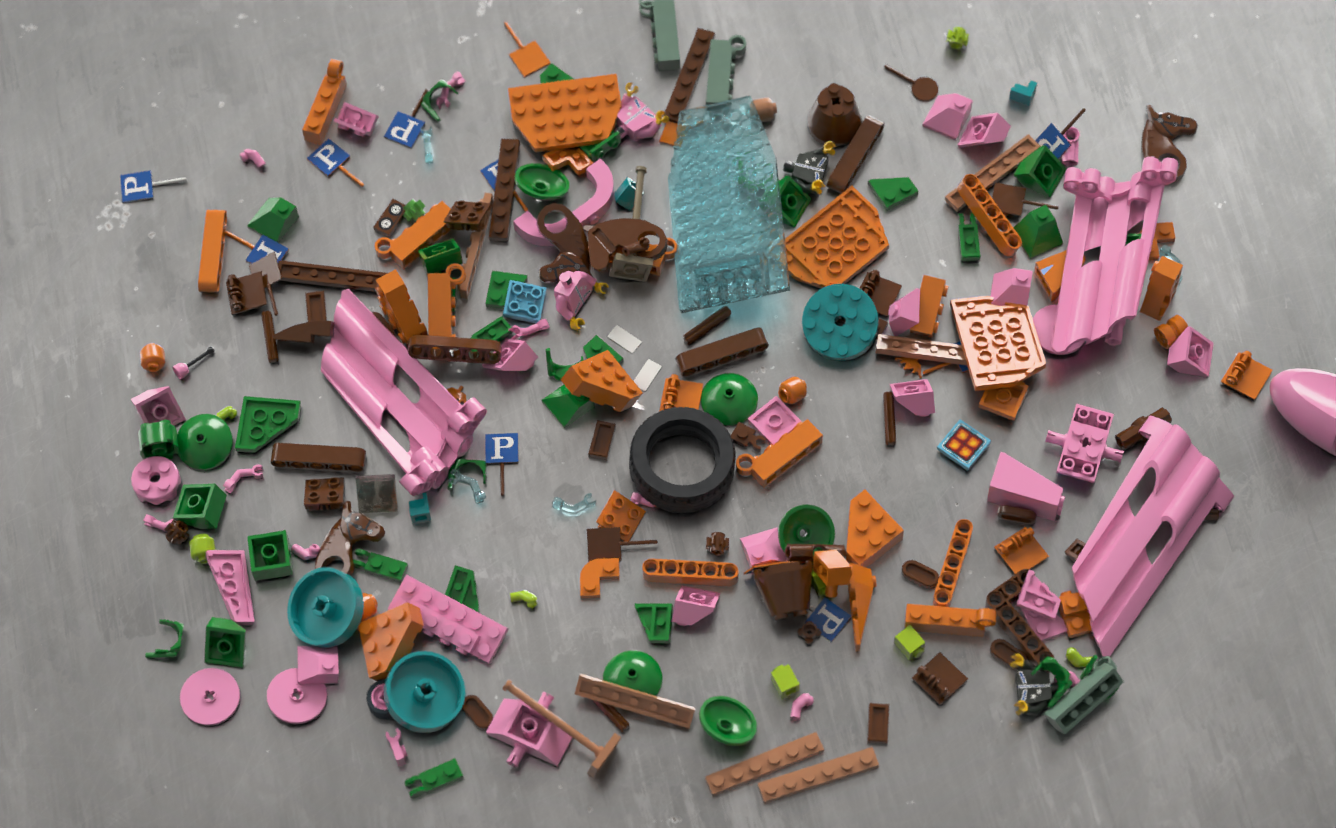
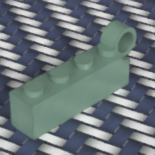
(721, 68)
(1085, 695)

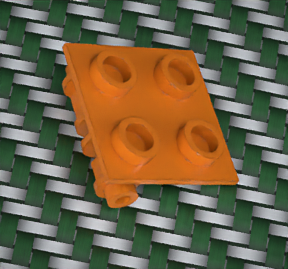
(1246, 375)
(680, 393)
(621, 513)
(1021, 550)

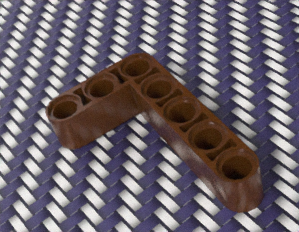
(1017, 622)

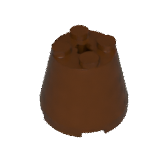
(834, 116)
(786, 588)

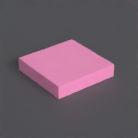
(773, 420)

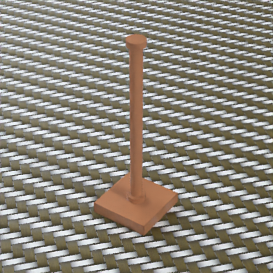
(601, 753)

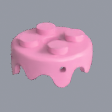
(158, 491)

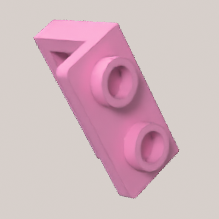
(357, 119)

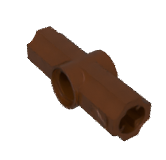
(1131, 436)
(804, 552)

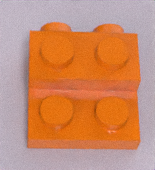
(1004, 401)
(1075, 614)

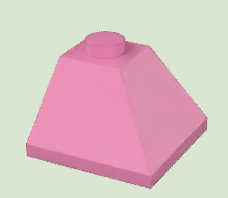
(948, 114)
(984, 130)
(1011, 287)
(905, 312)
(1191, 353)
(515, 356)
(915, 396)
(157, 406)
(763, 548)
(693, 605)
(317, 665)

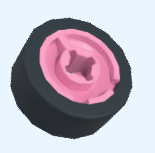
(374, 700)

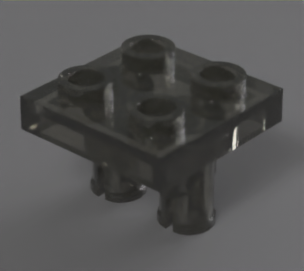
(376, 493)

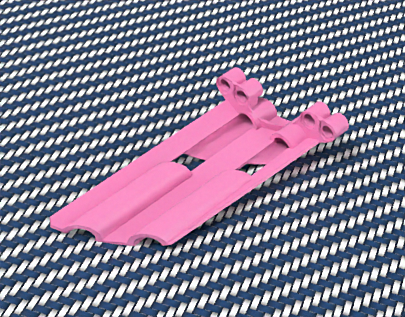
(1103, 213)
(362, 370)
(1114, 564)

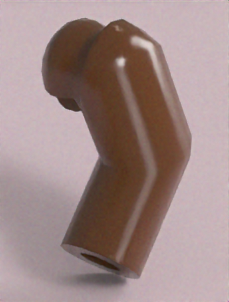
(639, 246)

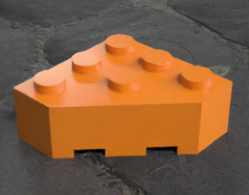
(396, 304)
(603, 382)
(870, 531)
(389, 638)

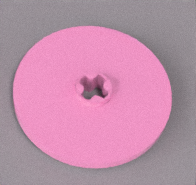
(1044, 323)
(289, 708)
(207, 711)

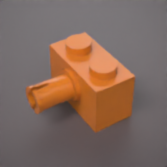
(832, 570)

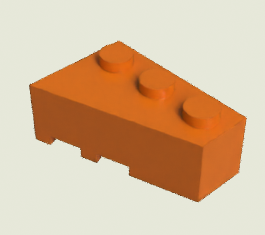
(1161, 287)

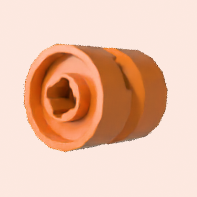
(1168, 333)

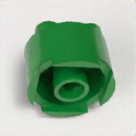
(158, 439)

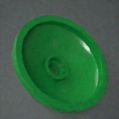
(541, 182)
(732, 408)
(212, 449)
(811, 519)
(647, 670)
(727, 720)

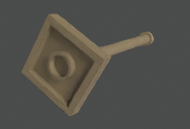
(632, 266)

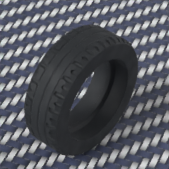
(690, 423)

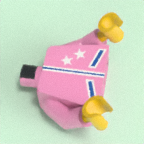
(636, 118)
(573, 292)

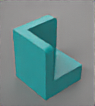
(1022, 93)
(626, 193)
(420, 509)

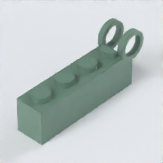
(665, 32)

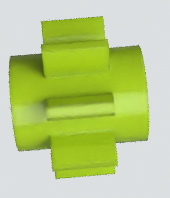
(957, 38)

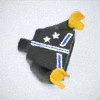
(811, 168)
(1032, 691)

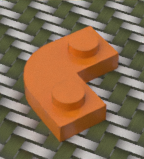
(575, 159)
(1163, 233)
(594, 572)

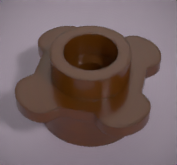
(809, 626)

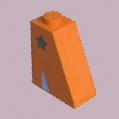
(1051, 272)

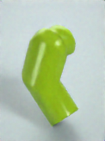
(227, 412)
(524, 596)
(1076, 659)

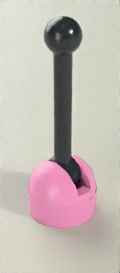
(182, 369)

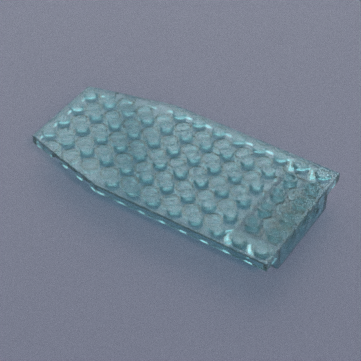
(726, 207)

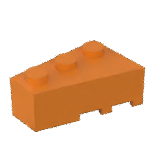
(931, 297)

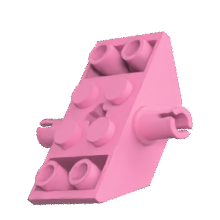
(1089, 430)
(511, 727)

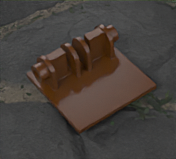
(466, 216)
(881, 291)
(245, 292)
(324, 492)
(939, 678)

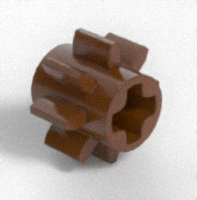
(176, 532)
(717, 543)

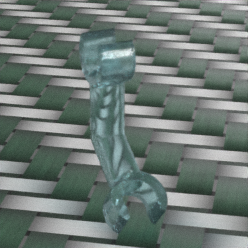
(427, 144)
(1166, 252)
(479, 494)
(559, 504)

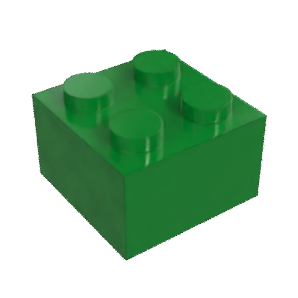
(270, 555)

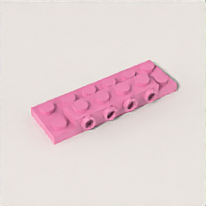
(452, 620)

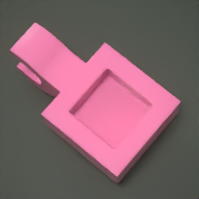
(399, 751)

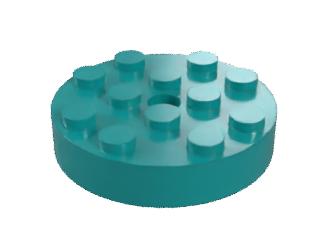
(844, 341)
(325, 607)
(406, 700)

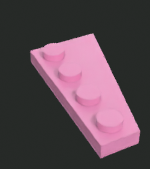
(232, 580)

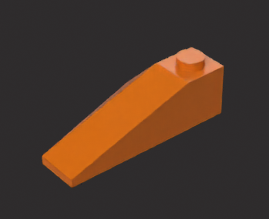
(860, 598)

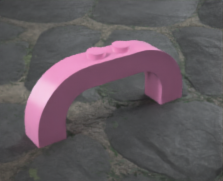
(587, 213)

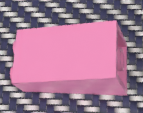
(1024, 488)

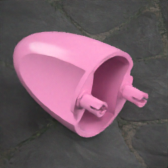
(1308, 404)

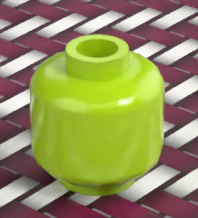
(199, 546)

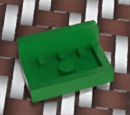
(597, 151)

